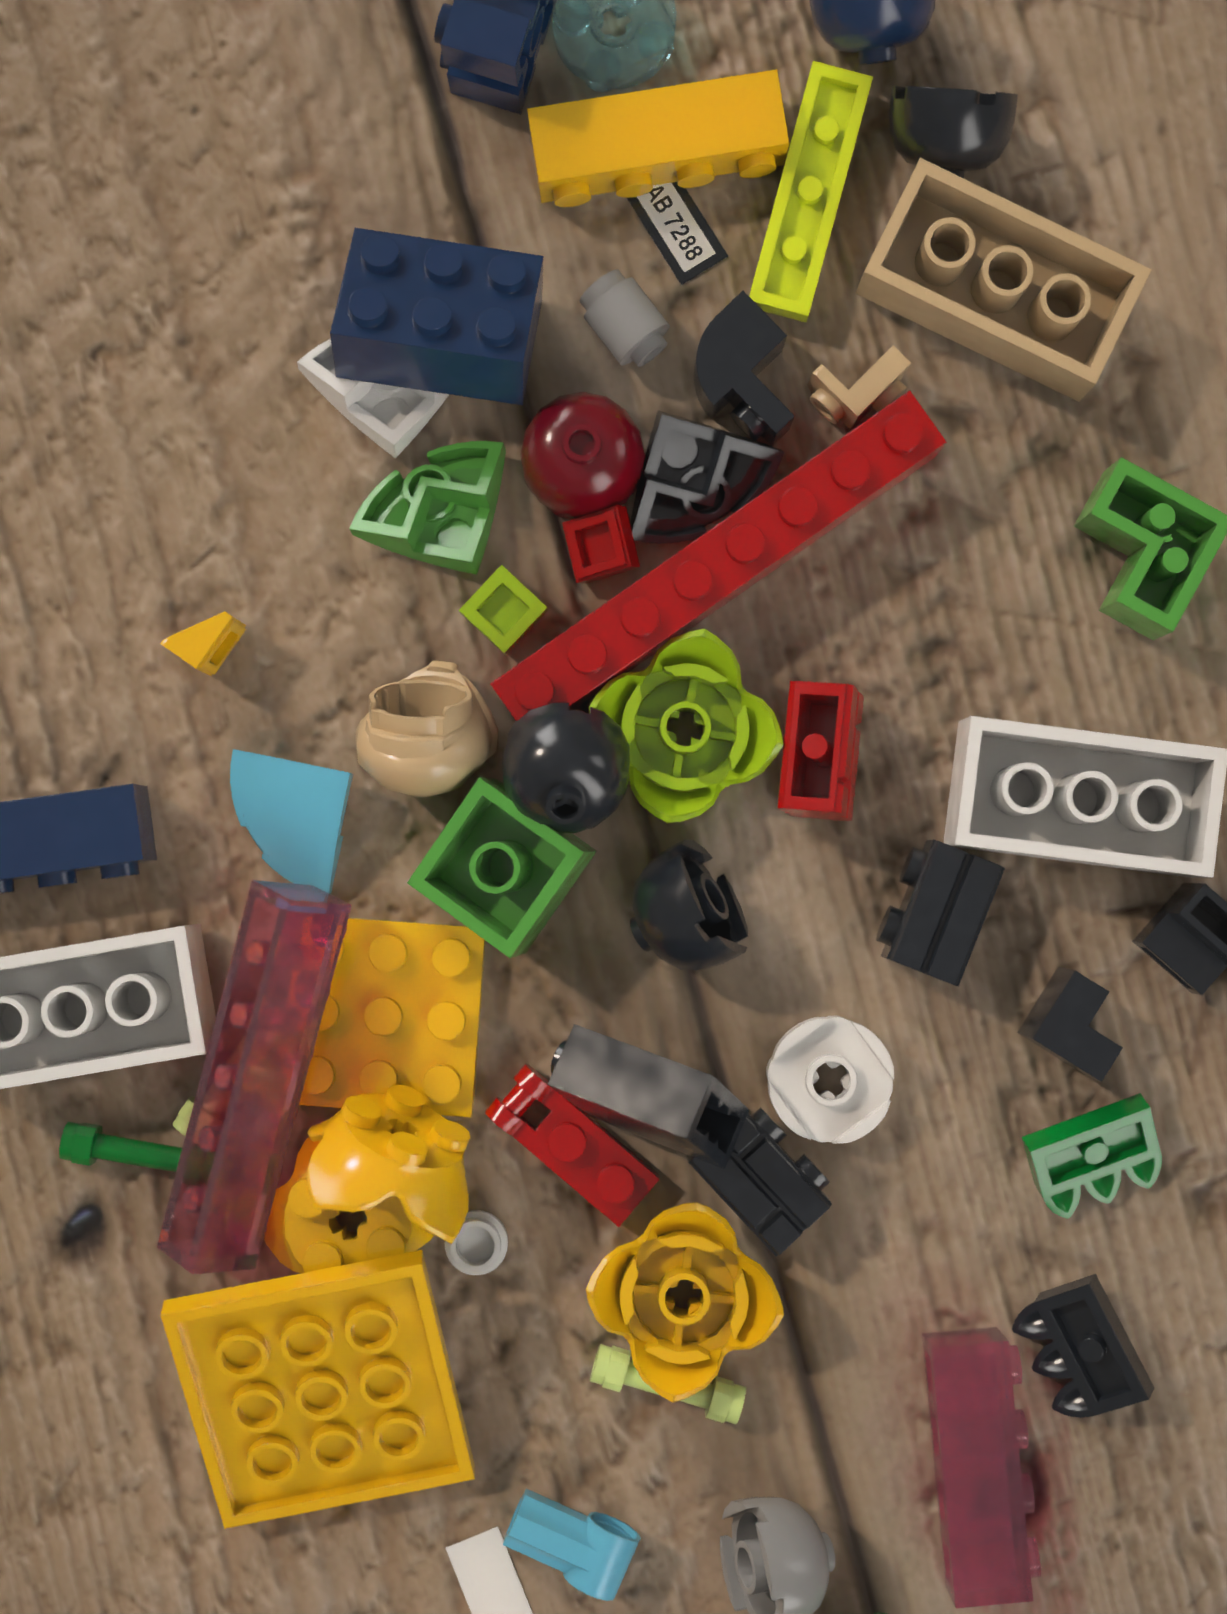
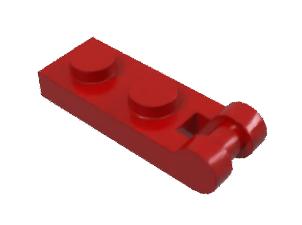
(574, 1147)

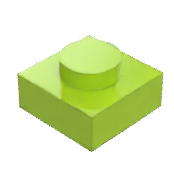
(503, 610)

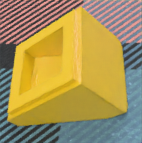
(207, 643)

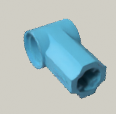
(587, 1549)

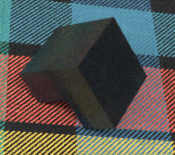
(1189, 937)
(1062, 1022)

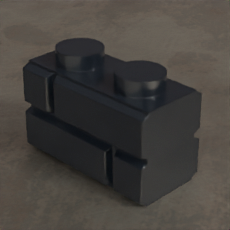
(940, 910)
(766, 1185)

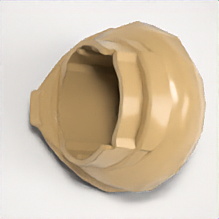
(426, 732)

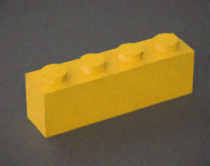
(659, 138)

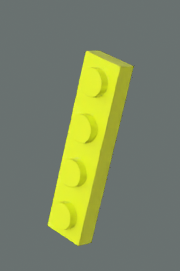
(810, 191)

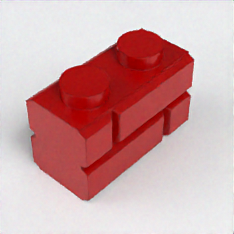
(820, 750)

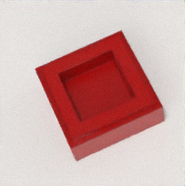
(601, 544)

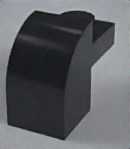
(727, 361)

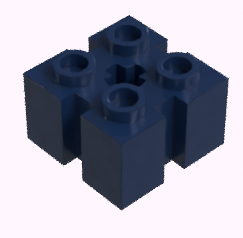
(492, 48)

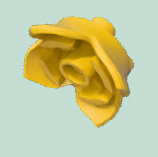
(387, 1149)
(314, 1240)
(675, 1346)

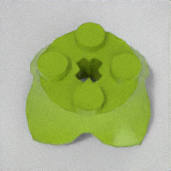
(738, 728)

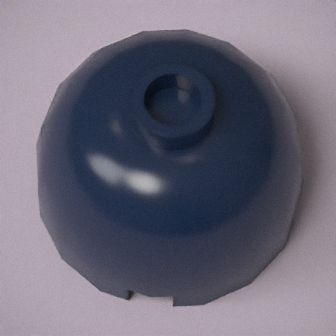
(871, 26)

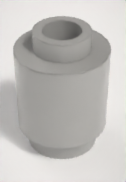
(625, 319)

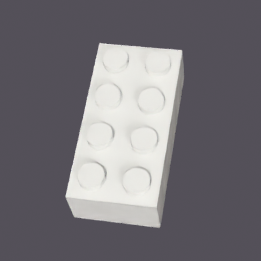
(1086, 797)
(104, 1005)

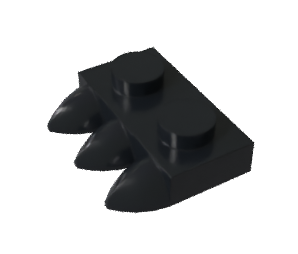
(1085, 1347)

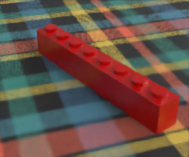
(725, 560)

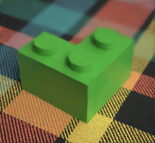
(1166, 540)

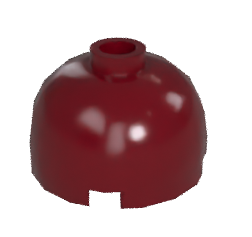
(582, 455)

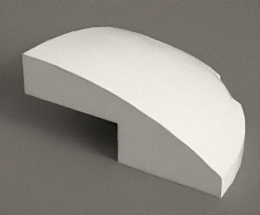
(382, 412)

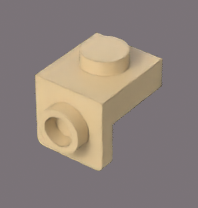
(873, 390)

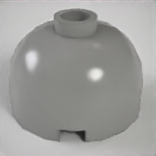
(775, 1557)

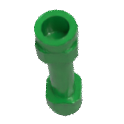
(86, 1144)

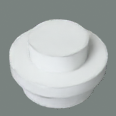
(479, 1244)

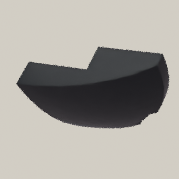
(696, 478)

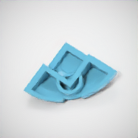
(292, 814)

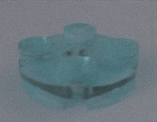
(608, 60)

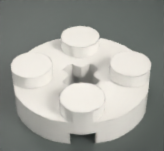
(866, 1084)

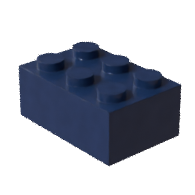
(437, 316)

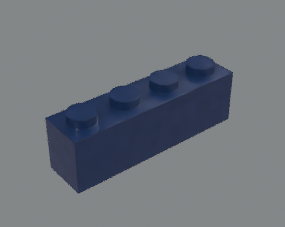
(75, 832)

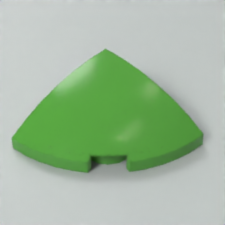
(439, 509)

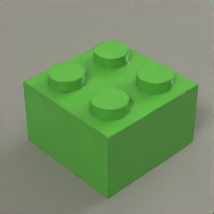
(500, 869)

